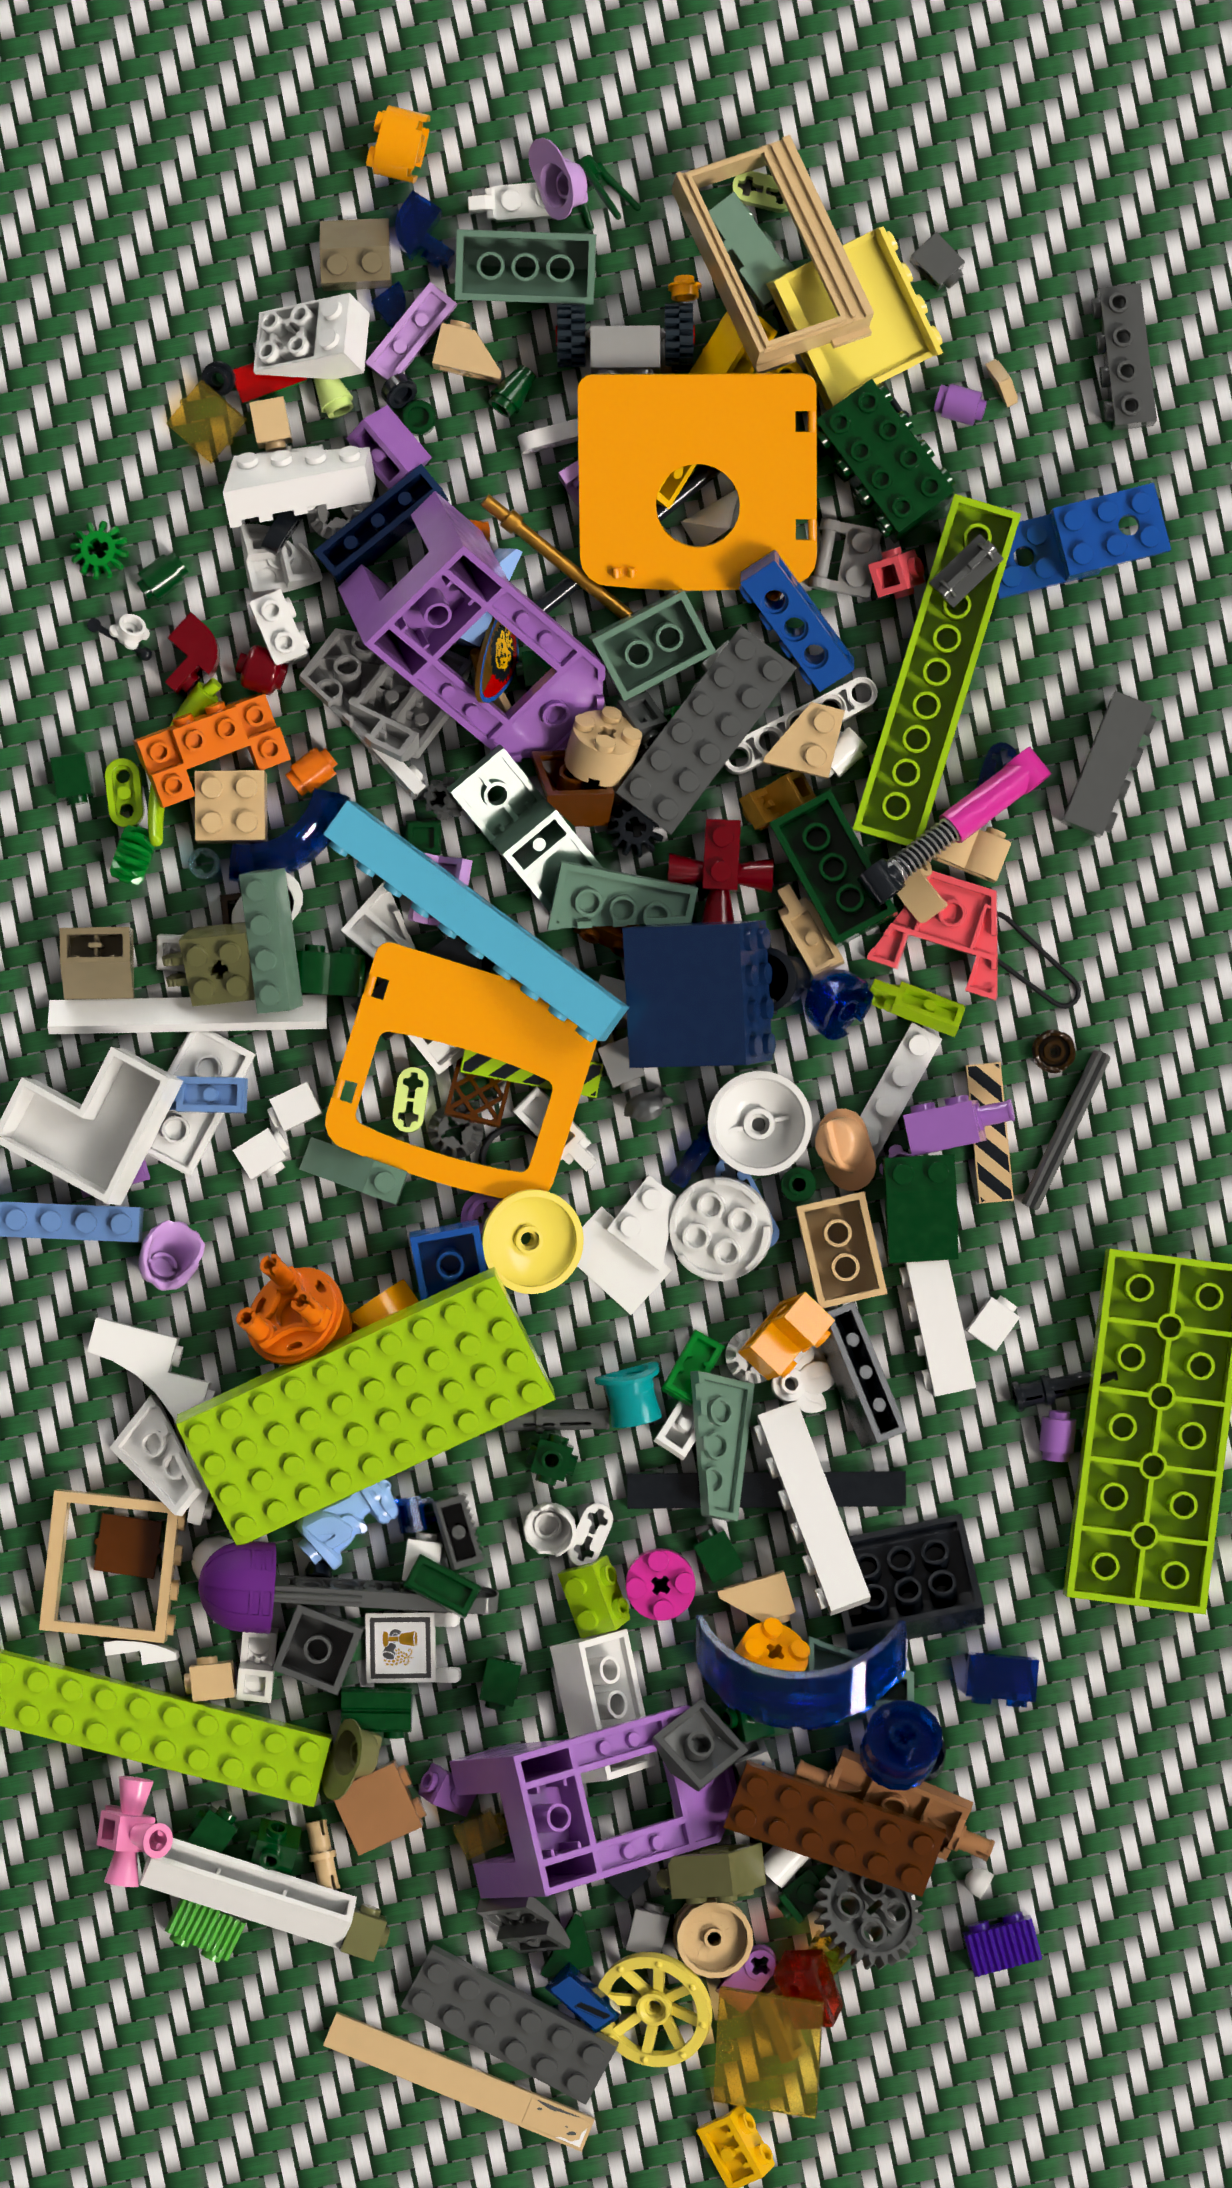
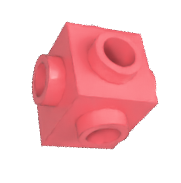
(897, 573)

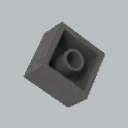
(318, 1648)

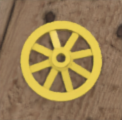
(656, 2014)

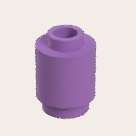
(960, 404)
(1057, 1436)

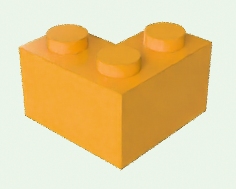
(787, 1330)

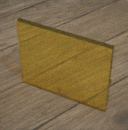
(768, 2052)

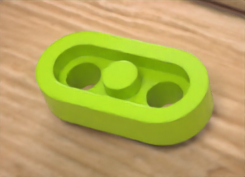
(124, 793)

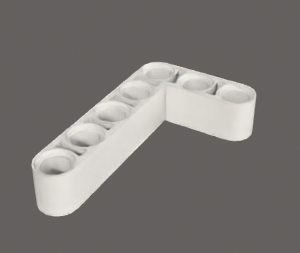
(841, 696)

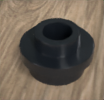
(209, 377)

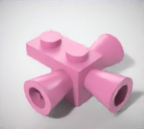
(130, 1831)

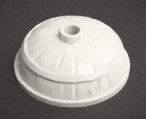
(785, 1118)

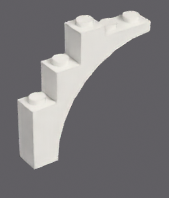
(151, 1359)

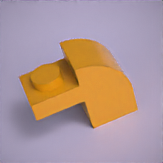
(388, 1302)

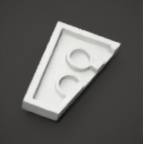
(157, 1457)

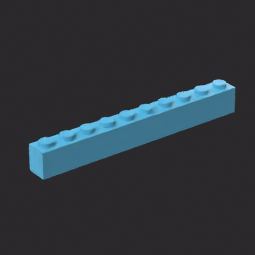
(475, 921)

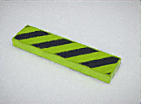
(489, 1067)

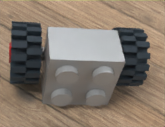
(625, 347)

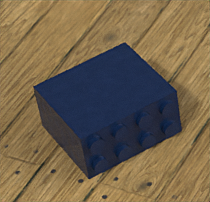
(698, 994)

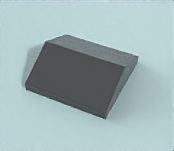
(698, 1746)

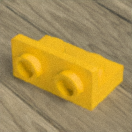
(736, 2148)

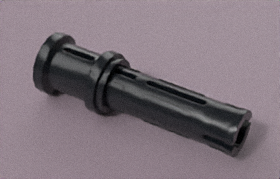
(1048, 1389)

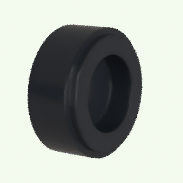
(399, 391)

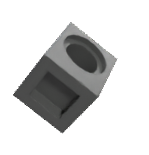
(938, 262)

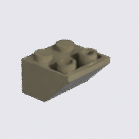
(97, 963)

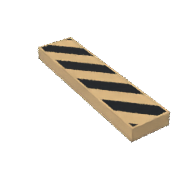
(993, 1155)

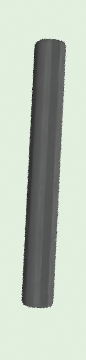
(1066, 1129)

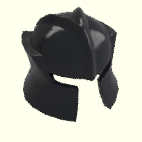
(789, 978)

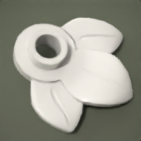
(810, 1381)

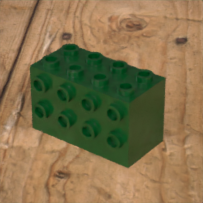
(883, 461)

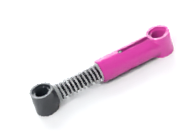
(956, 824)

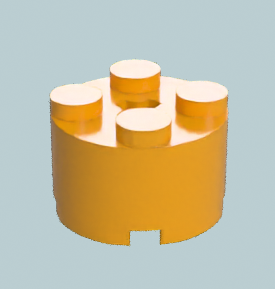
(399, 143)
(774, 1646)

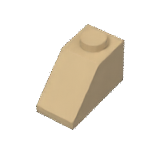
(464, 353)
(761, 1597)

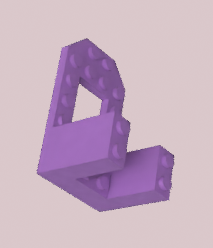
(440, 602)
(551, 1815)

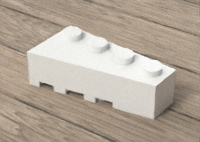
(297, 482)

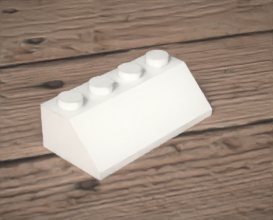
(600, 1691)

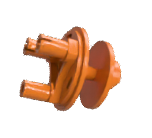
(294, 1313)

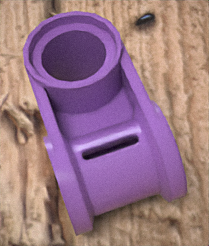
(750, 1977)

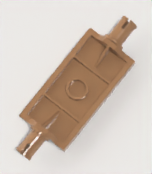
(921, 1802)

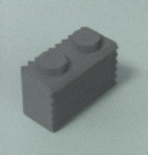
(458, 1531)

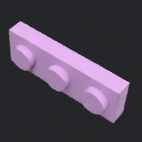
(411, 332)

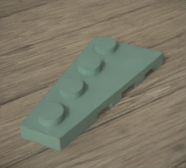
(605, 897)
(721, 1434)

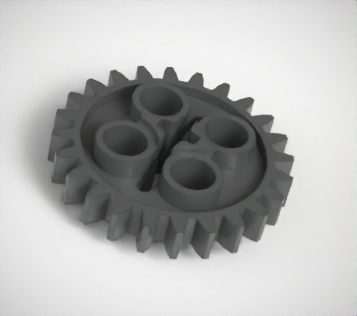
(848, 1930)

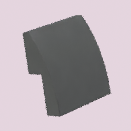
(524, 1924)

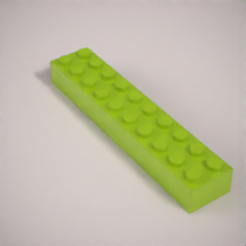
(933, 682)
(162, 1728)

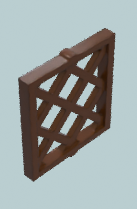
(473, 1115)

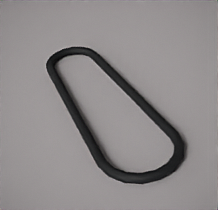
(1049, 958)

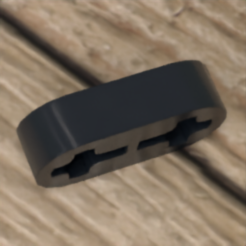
(281, 532)

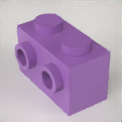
(391, 446)

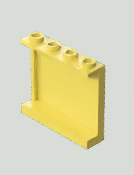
(898, 327)

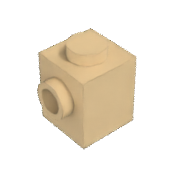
(210, 1679)

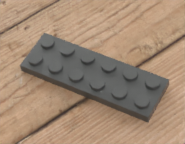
(706, 730)
(509, 2024)

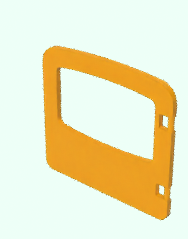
(472, 1012)

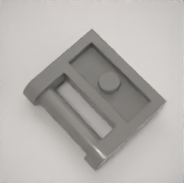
(859, 550)

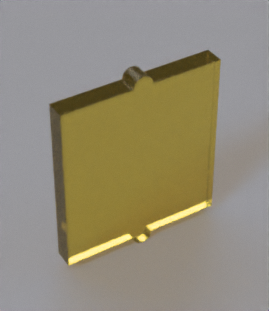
(206, 421)

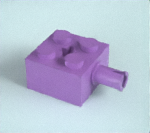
(952, 1125)

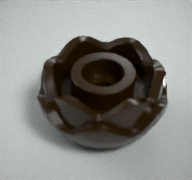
(1065, 1051)

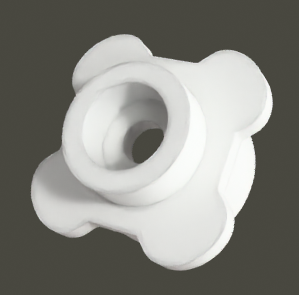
(130, 631)

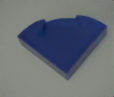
(391, 304)

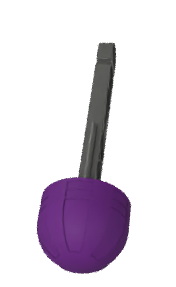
(242, 1585)

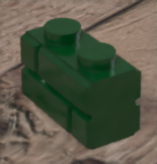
(379, 1709)

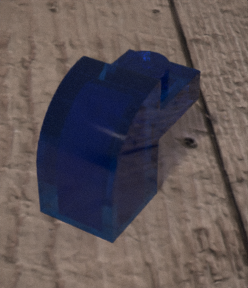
(413, 230)

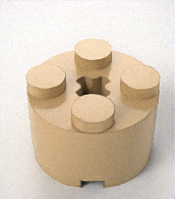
(602, 747)

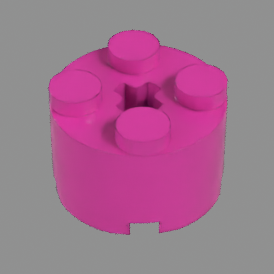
(660, 1604)

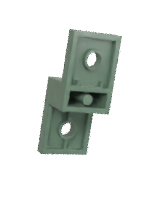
(520, 823)

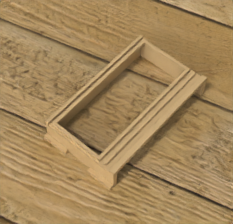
(817, 235)

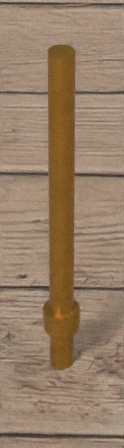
(513, 522)

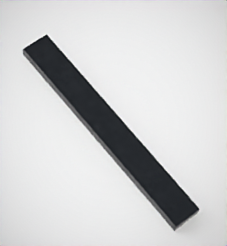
(761, 1491)

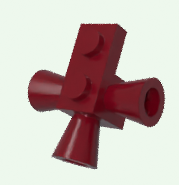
(721, 869)

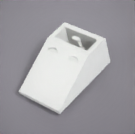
(313, 339)

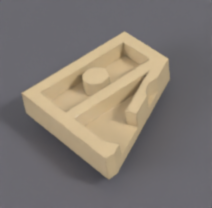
(809, 742)

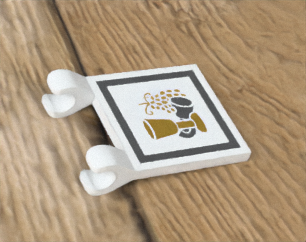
(404, 1647)

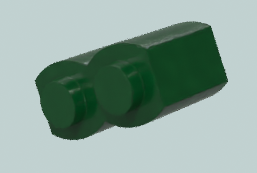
(332, 972)

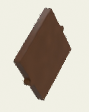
(128, 1546)

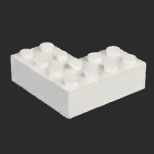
(98, 1141)

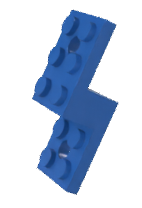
(1084, 539)

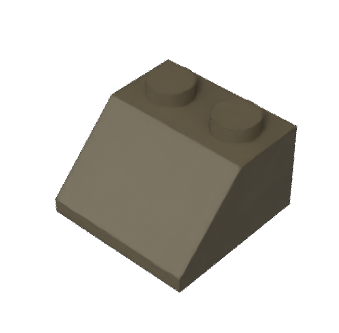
(355, 254)

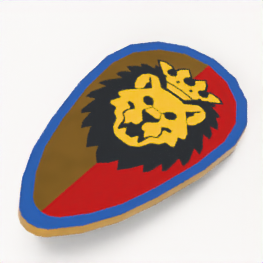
(494, 662)

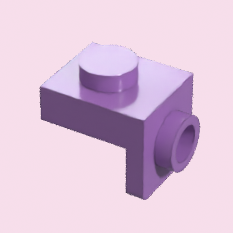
(439, 1789)

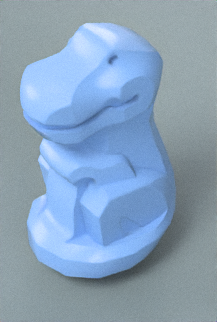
(336, 1525)

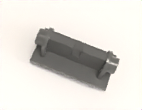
(966, 570)

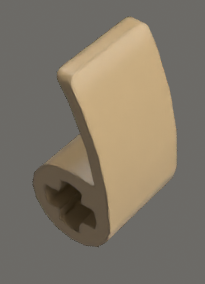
(921, 896)

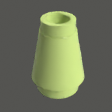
(333, 397)

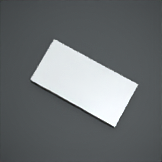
(187, 1134)

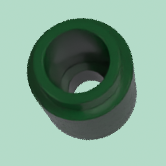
(162, 576)
(787, 1189)

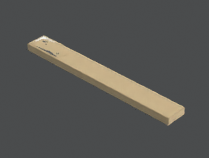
(459, 2081)

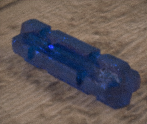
(692, 1158)

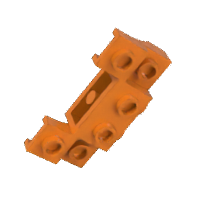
(207, 737)

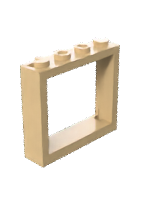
(55, 1561)

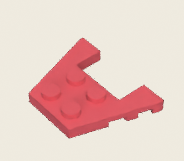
(964, 925)

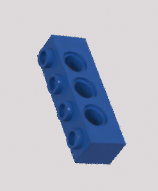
(773, 574)

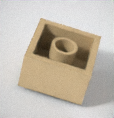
(231, 807)

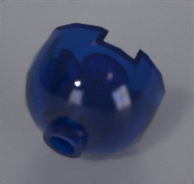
(836, 1002)

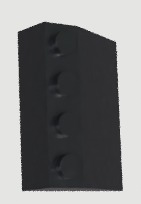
(914, 1576)

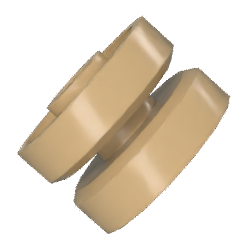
(726, 1952)

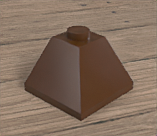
(576, 800)

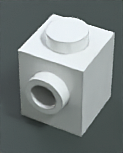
(263, 1154)

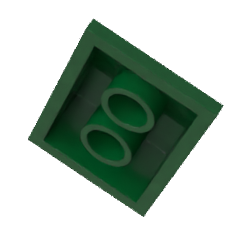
(921, 1208)

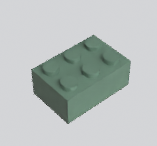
(652, 644)

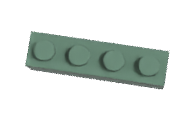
(271, 940)

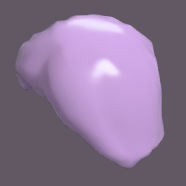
(170, 1255)

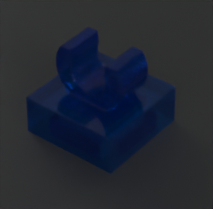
(411, 1514)

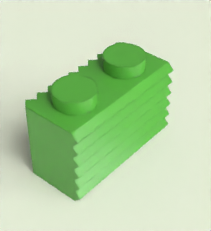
(205, 1928)

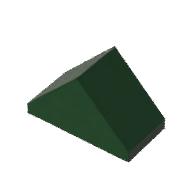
(578, 1954)

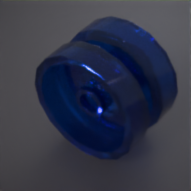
(901, 1745)

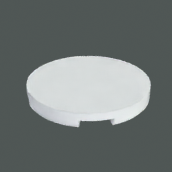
(720, 1228)

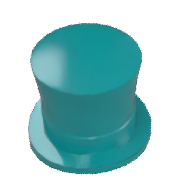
(632, 1395)

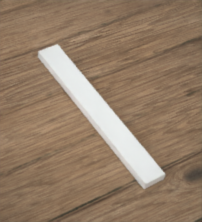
(178, 1015)

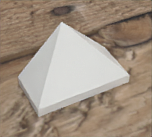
(713, 521)

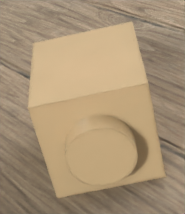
(271, 423)

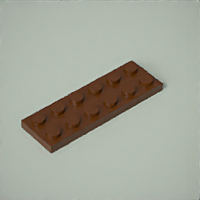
(834, 1828)

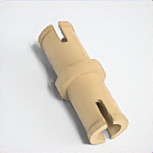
(322, 1854)

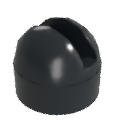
(321, 1569)

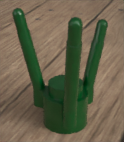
(594, 174)

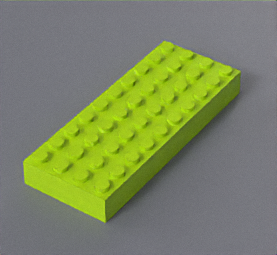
(365, 1407)
(1154, 1434)

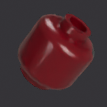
(260, 672)

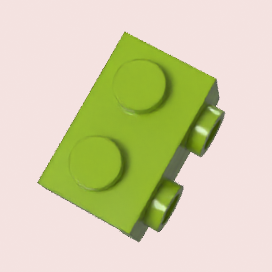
(594, 1597)

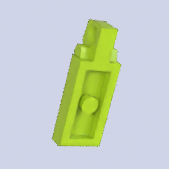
(918, 1006)

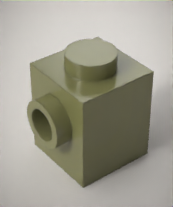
(366, 1933)

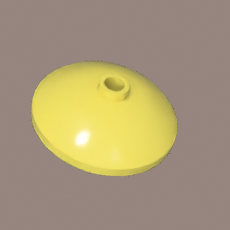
(553, 1245)

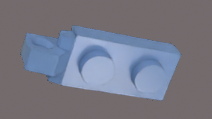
(211, 1095)

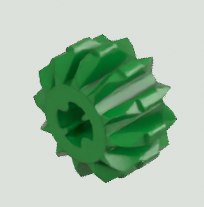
(107, 540)
(132, 856)

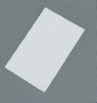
(616, 1266)

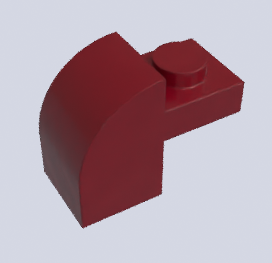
(202, 653)

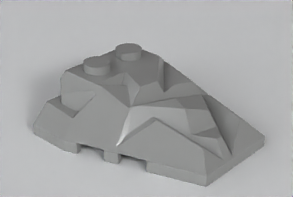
(375, 697)

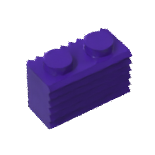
(1001, 1944)

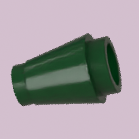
(512, 391)

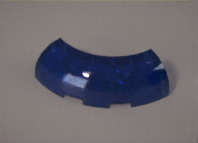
(297, 845)

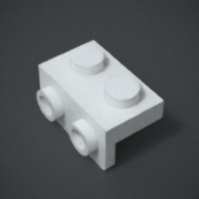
(276, 623)

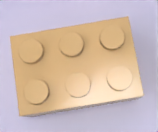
(841, 1250)

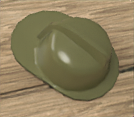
(350, 1758)

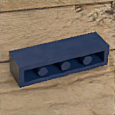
(377, 526)

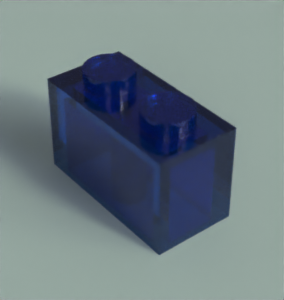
(1001, 1677)

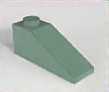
(354, 1171)

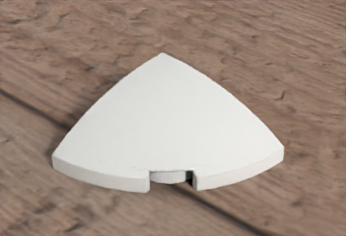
(268, 573)

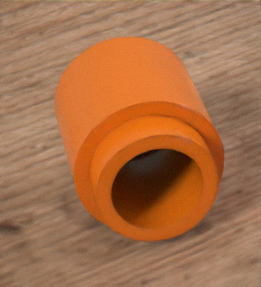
(312, 771)

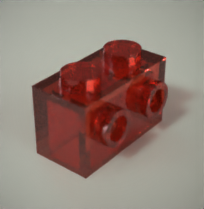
(809, 1977)

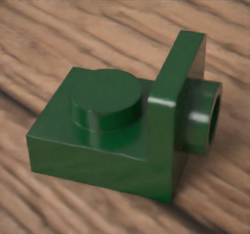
(798, 1896)

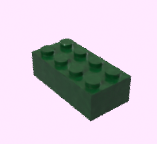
(828, 865)

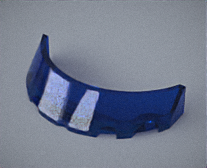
(801, 1697)

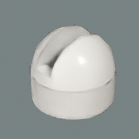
(978, 1881)

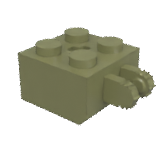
(204, 959)
(715, 1872)

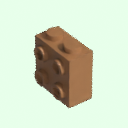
(380, 1807)

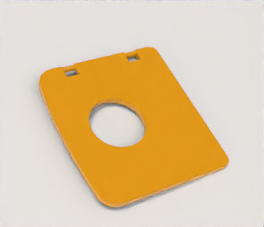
(650, 425)

